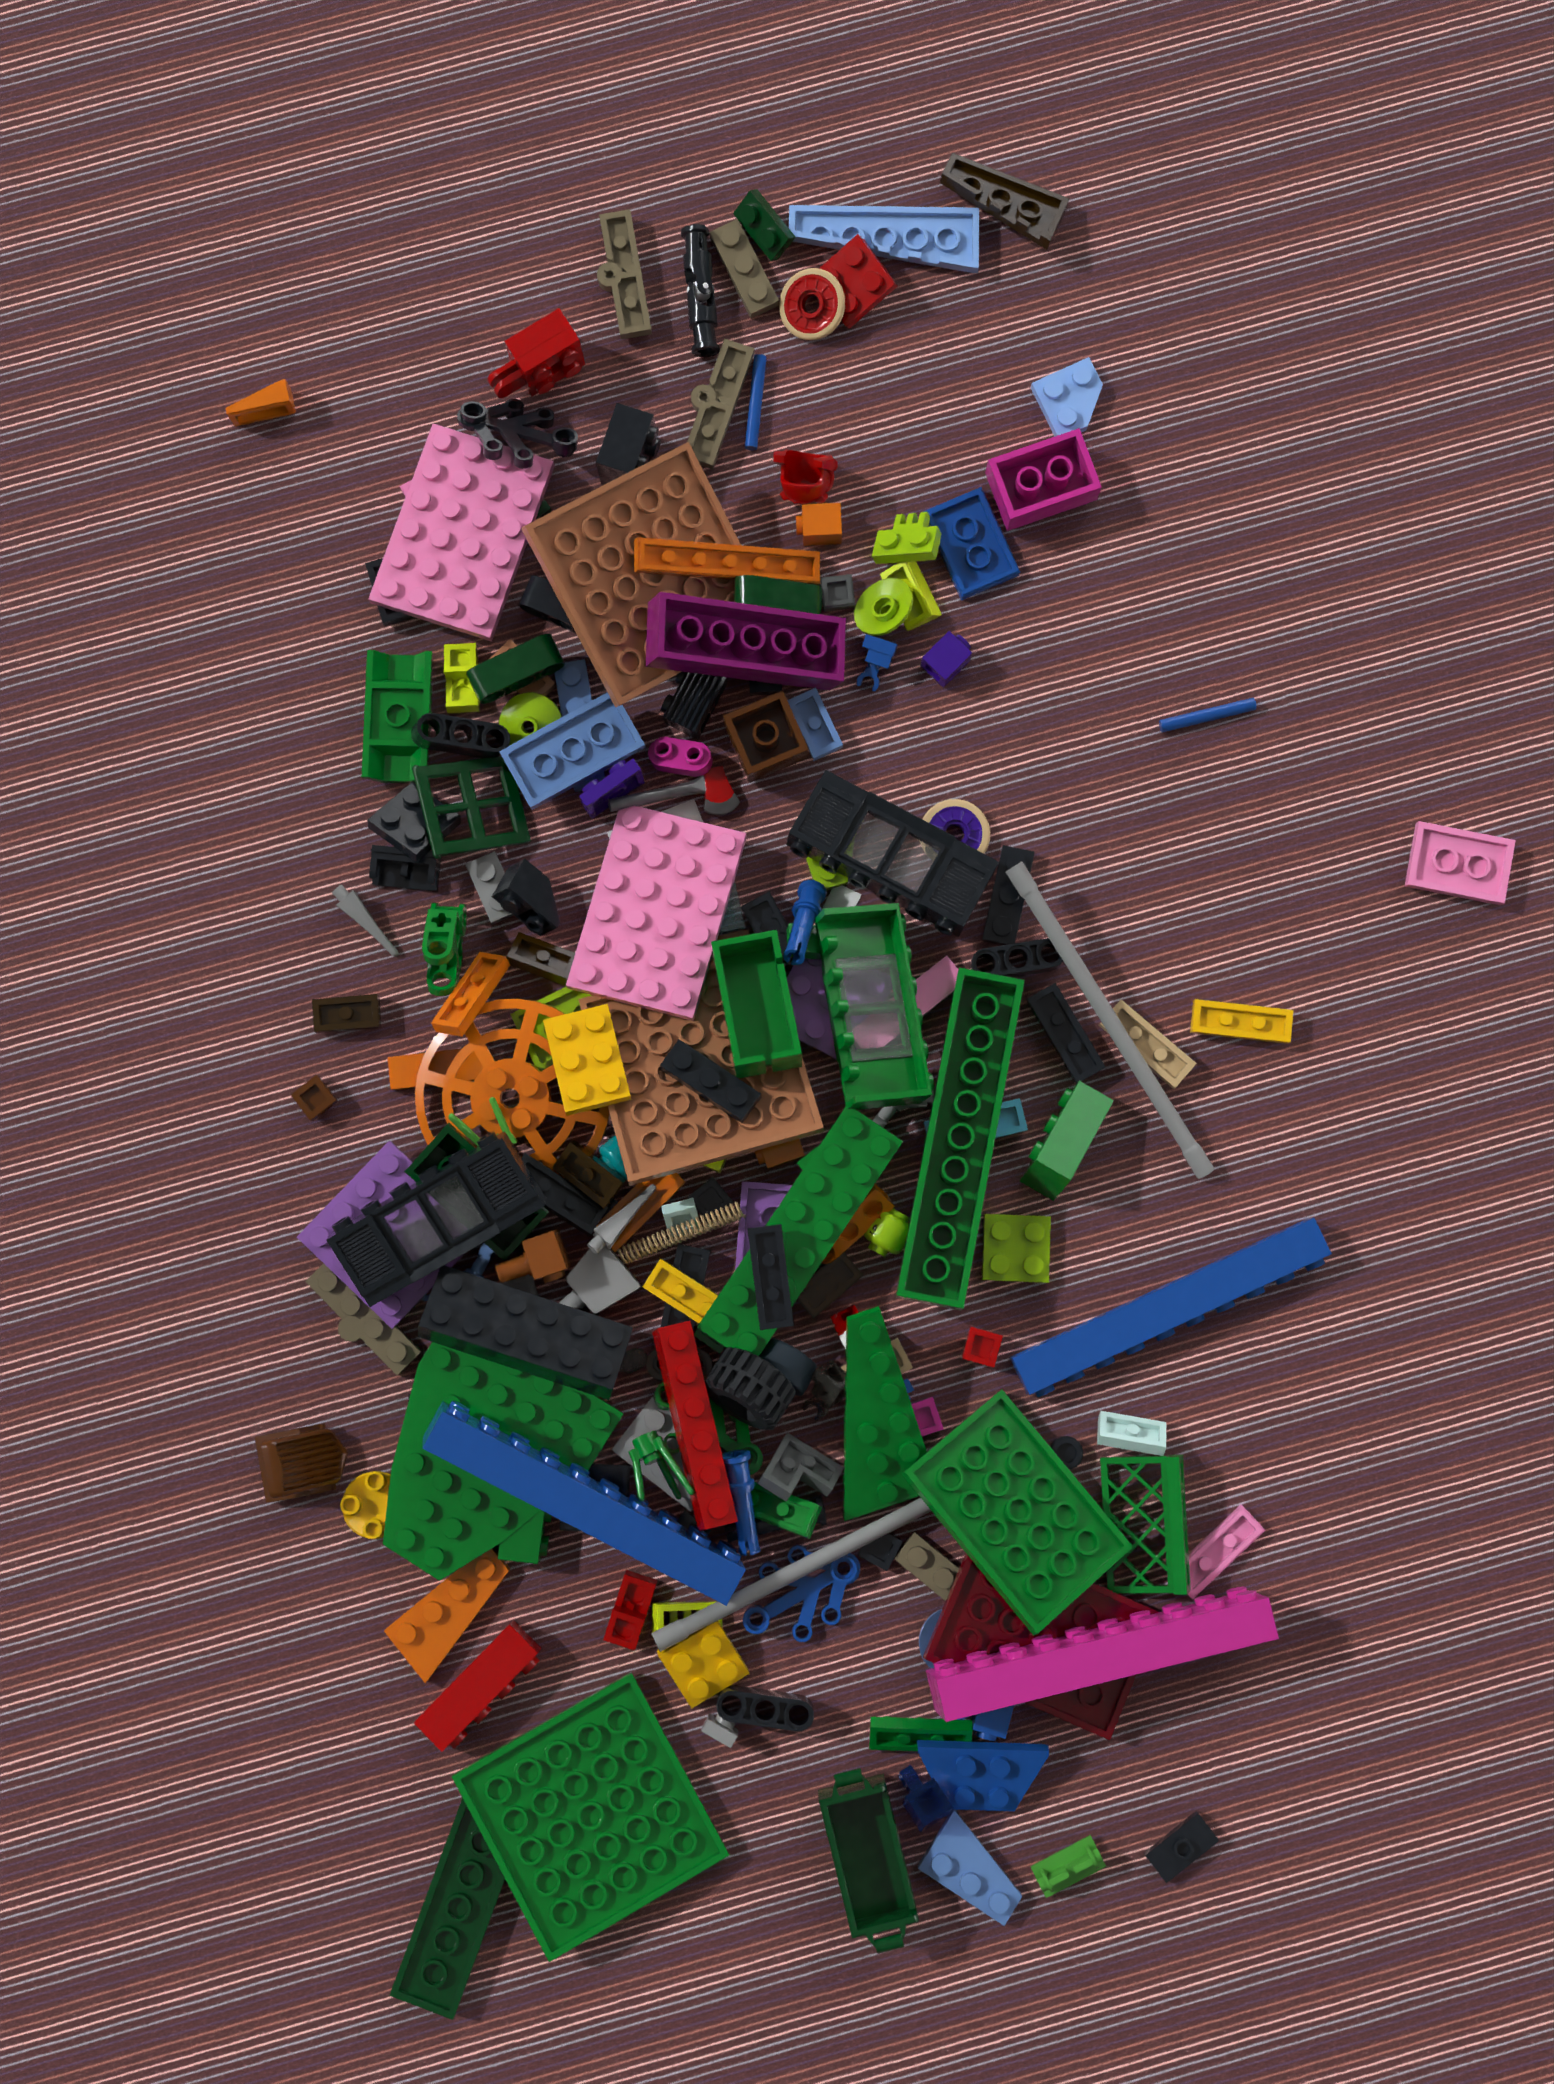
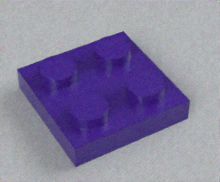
(622, 780)

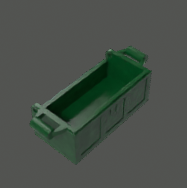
(868, 1857)

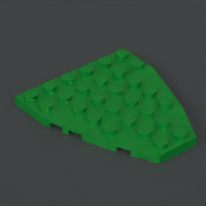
(447, 1515)

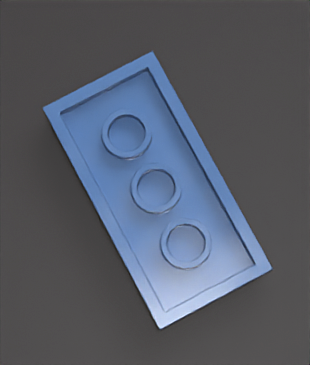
(572, 750)

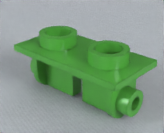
(1068, 1866)

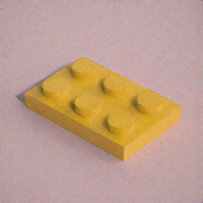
(587, 1059)

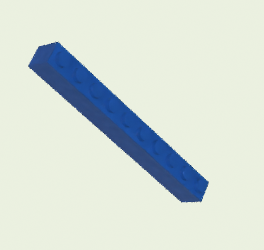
(1170, 1306)

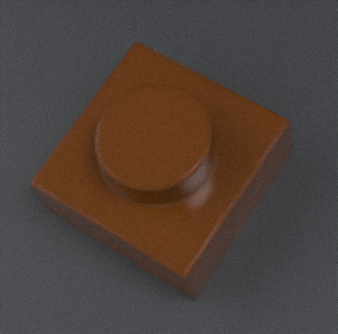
(314, 1098)

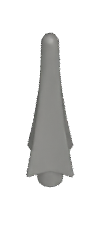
(353, 906)
(610, 1230)

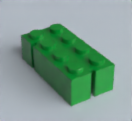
(756, 1004)

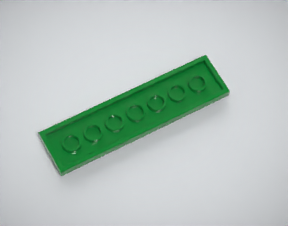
(811, 1222)

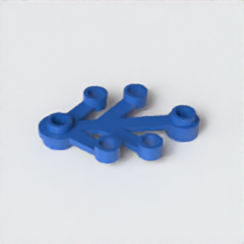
(807, 1590)

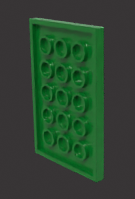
(1017, 1511)

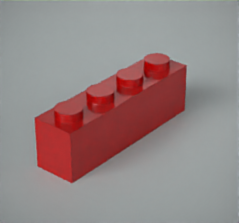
(477, 1686)

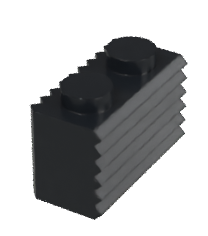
(693, 702)

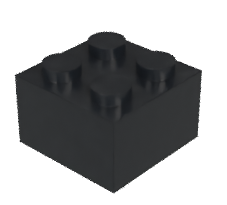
(627, 443)

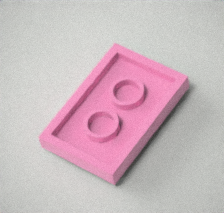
(1460, 863)

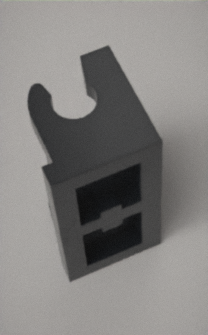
(396, 870)

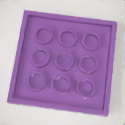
(372, 1182)

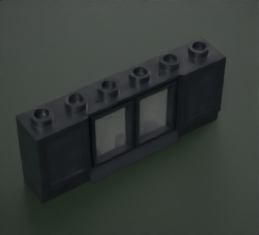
(891, 853)
(435, 1218)

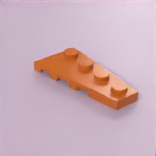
(440, 1618)

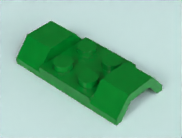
(395, 699)

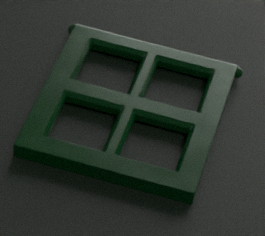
(471, 805)

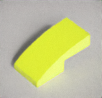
(459, 692)

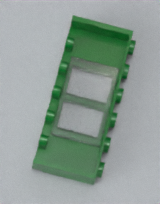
(873, 1006)

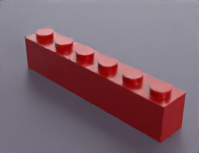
(694, 1425)

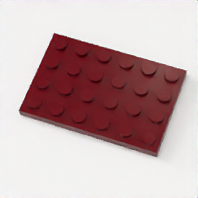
(981, 1620)

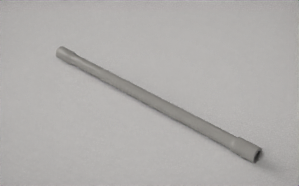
(1190, 1148)
(682, 1628)

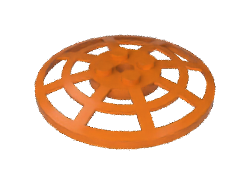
(505, 1074)

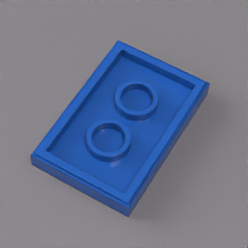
(972, 544)

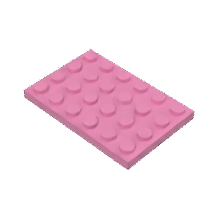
(460, 534)
(656, 911)

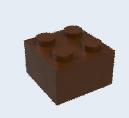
(766, 736)

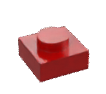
(982, 1347)

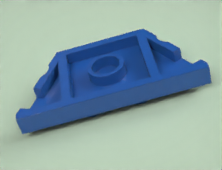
(983, 1773)

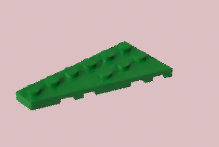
(878, 1420)

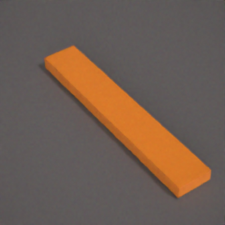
(724, 560)

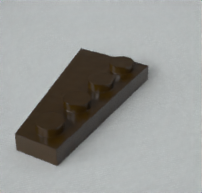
(1013, 201)

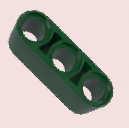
(778, 593)
(515, 668)

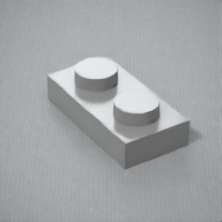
(486, 874)

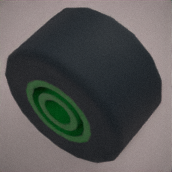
(791, 1362)

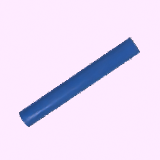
(755, 402)
(1207, 715)

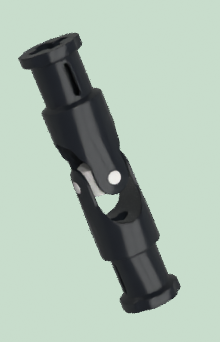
(698, 278)

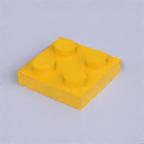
(704, 1664)

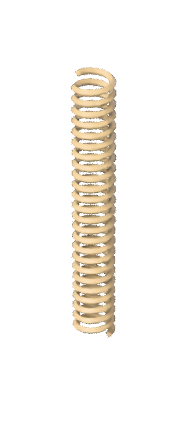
(714, 1225)

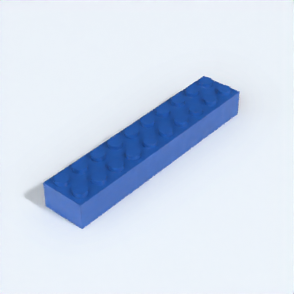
(584, 1502)

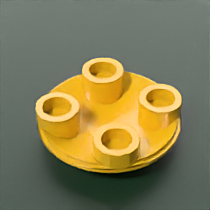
(366, 1504)

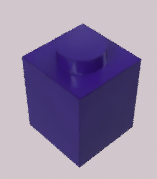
(947, 658)

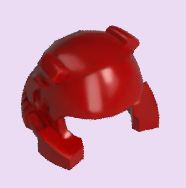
(805, 476)

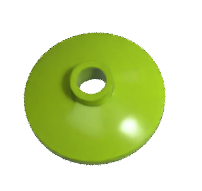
(883, 607)
(527, 707)

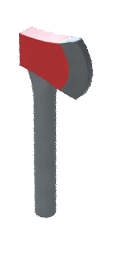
(718, 794)

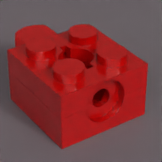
(539, 357)

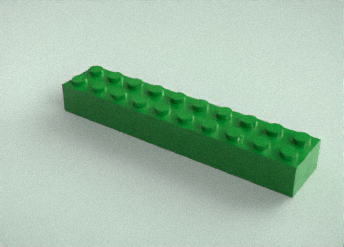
(960, 1139)

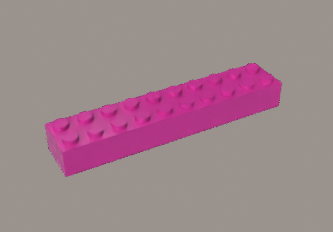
(1100, 1653)

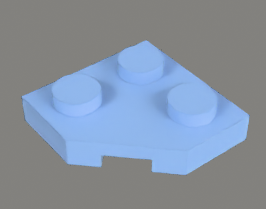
(1068, 396)

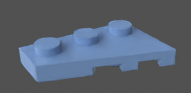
(969, 1871)

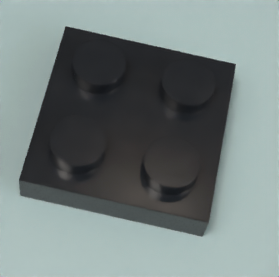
(404, 825)

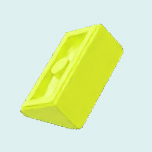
(924, 605)

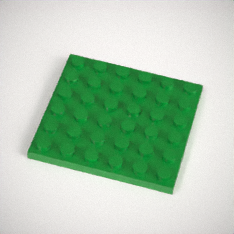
(590, 1816)

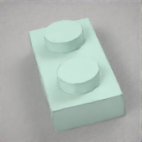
(1131, 1433)

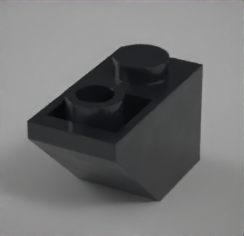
(528, 897)

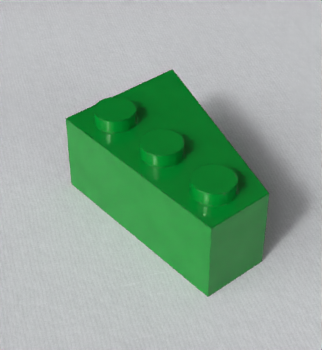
(1066, 1140)

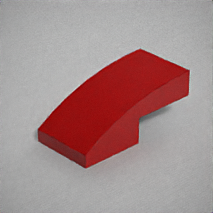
(630, 1610)

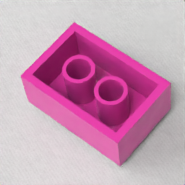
(1043, 479)

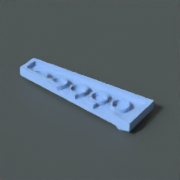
(911, 234)

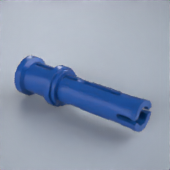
(804, 910)
(741, 1486)

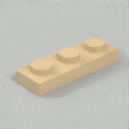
(1159, 1052)

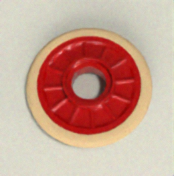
(831, 304)

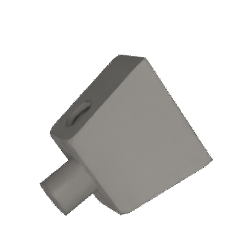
(599, 1282)

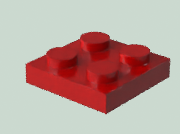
(861, 277)

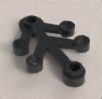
(480, 419)

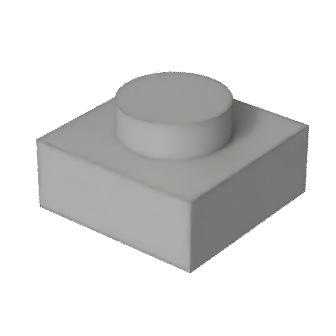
(720, 1730)

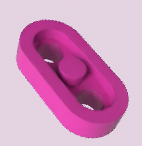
(678, 759)

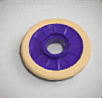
(966, 816)

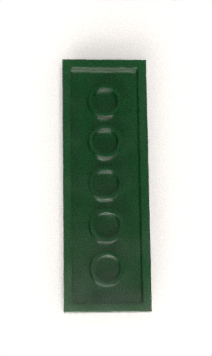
(451, 1921)

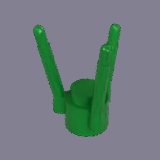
(652, 1449)

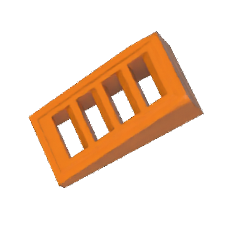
(265, 404)

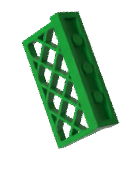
(1174, 1523)

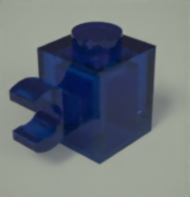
(925, 1802)

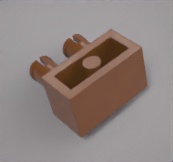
(542, 1258)

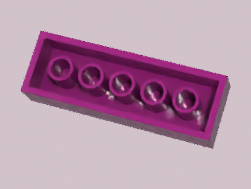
(745, 641)

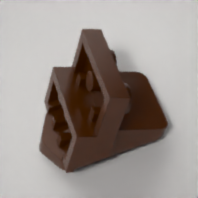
(300, 1462)

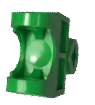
(443, 945)

